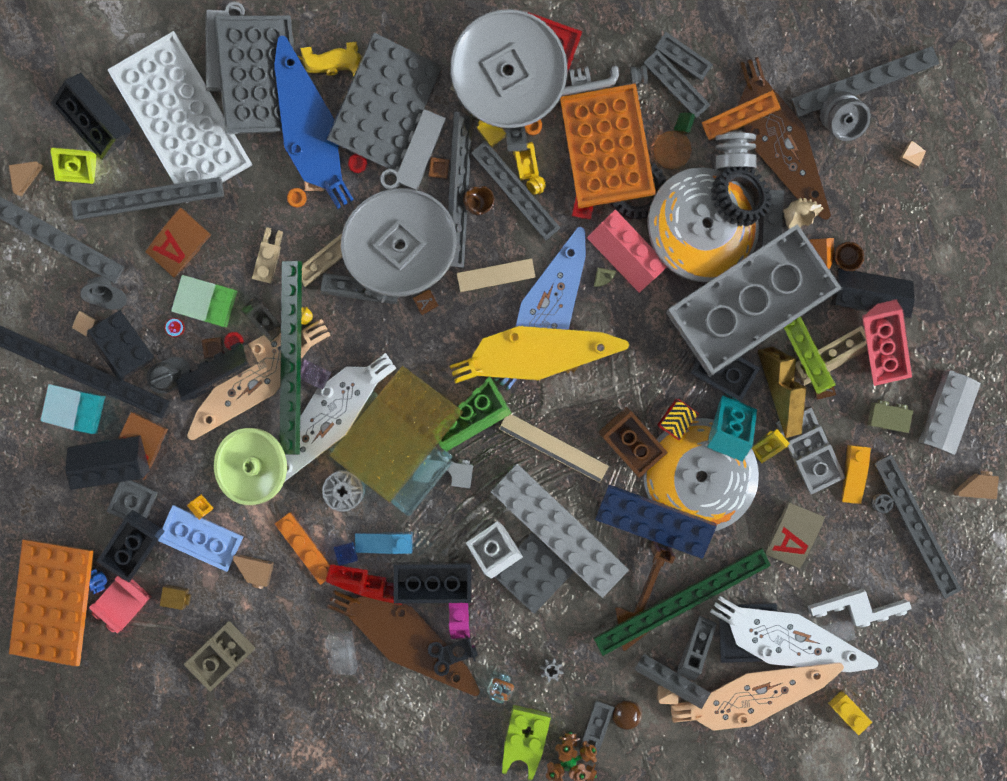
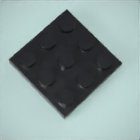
(728, 649)

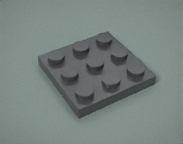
(535, 575)

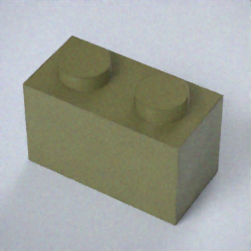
(890, 417)

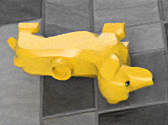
(331, 61)

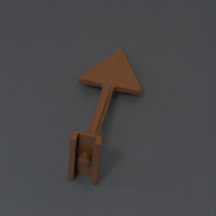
(660, 557)

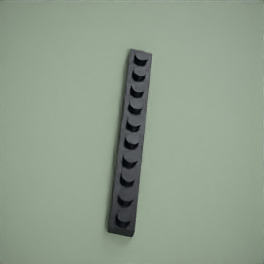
(83, 372)

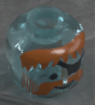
(501, 688)

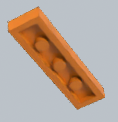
(741, 115)
(304, 547)

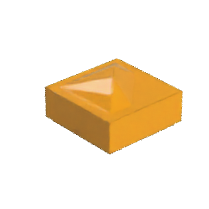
(200, 506)

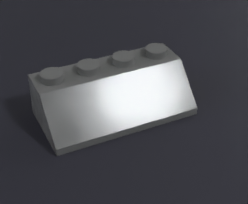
(949, 411)

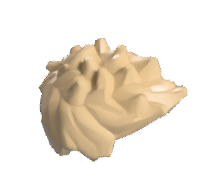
(801, 212)

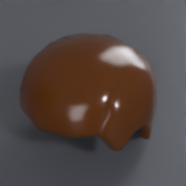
(478, 200)
(849, 256)
(627, 715)

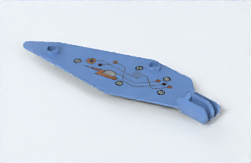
(554, 294)

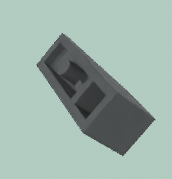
(697, 648)

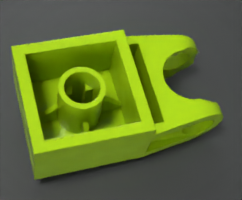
(524, 745)

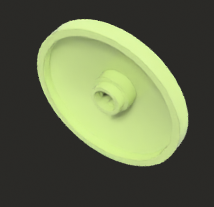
(250, 466)

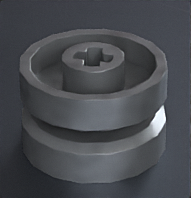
(845, 116)

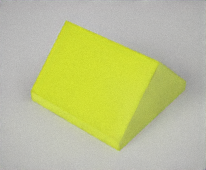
(74, 165)

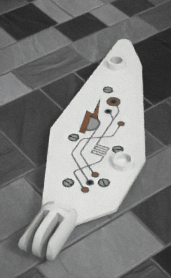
(335, 410)
(789, 639)

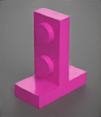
(459, 620)

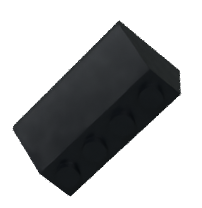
(90, 115)
(865, 290)
(216, 371)
(106, 462)
(432, 582)

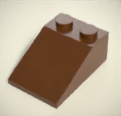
(633, 442)

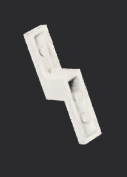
(859, 608)

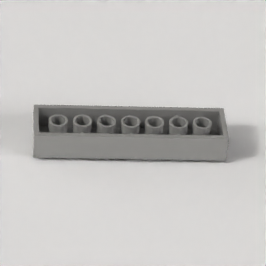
(559, 530)

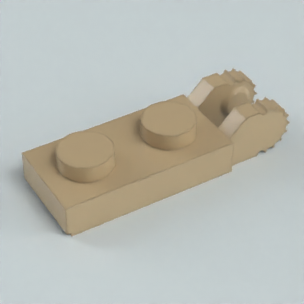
(267, 257)

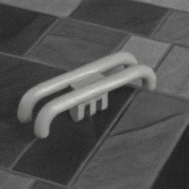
(583, 83)

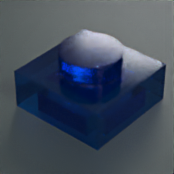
(345, 553)

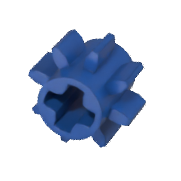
(97, 581)

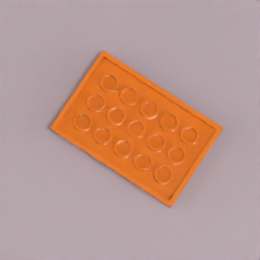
(607, 145)
(51, 602)

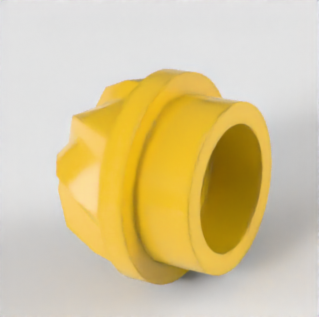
(536, 185)
(306, 316)

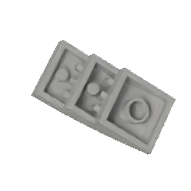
(813, 454)

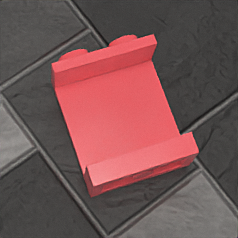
(119, 604)

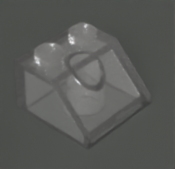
(342, 652)

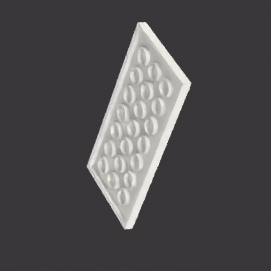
(178, 113)

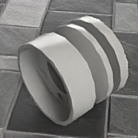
(735, 150)
(352, 484)

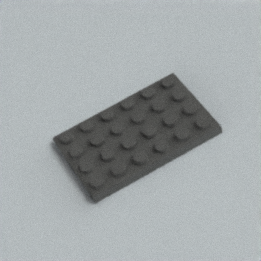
(248, 72)
(383, 102)

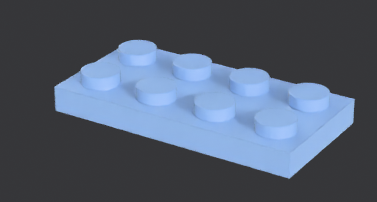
(200, 538)

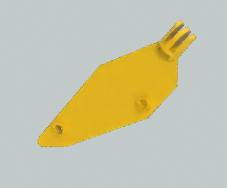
(536, 353)

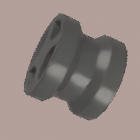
(638, 75)
(885, 504)

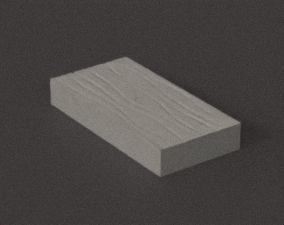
(753, 300)

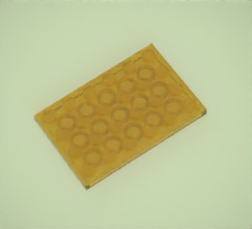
(396, 434)

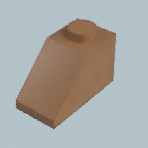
(979, 486)
(254, 570)

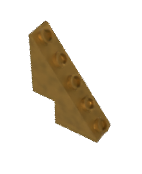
(786, 393)

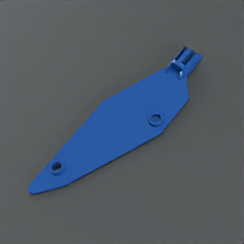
(307, 125)

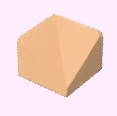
(913, 154)
(666, 697)

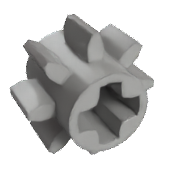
(548, 665)

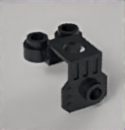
(446, 656)

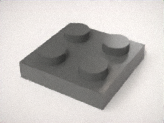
(131, 496)

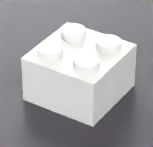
(494, 550)

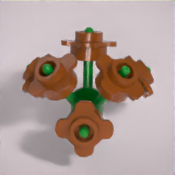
(568, 759)

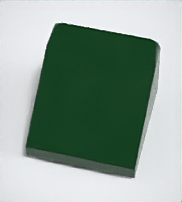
(684, 123)

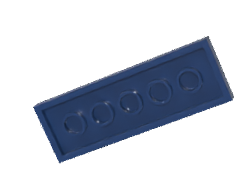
(655, 521)

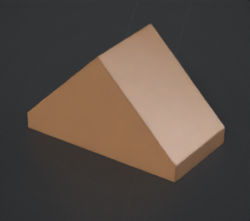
(23, 175)

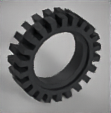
(731, 210)
(641, 211)

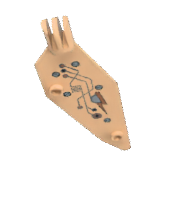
(251, 385)
(756, 696)

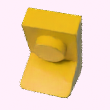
(526, 162)
(769, 445)

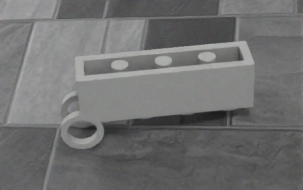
(212, 65)
(419, 152)

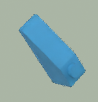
(384, 543)

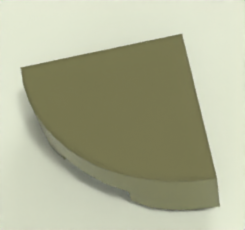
(603, 277)

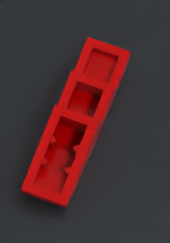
(361, 583)

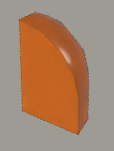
(825, 249)

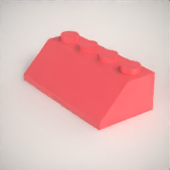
(627, 251)
(887, 343)

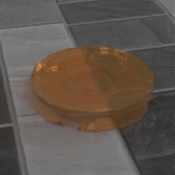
(672, 150)

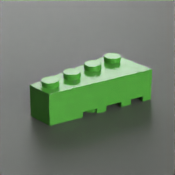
(479, 412)

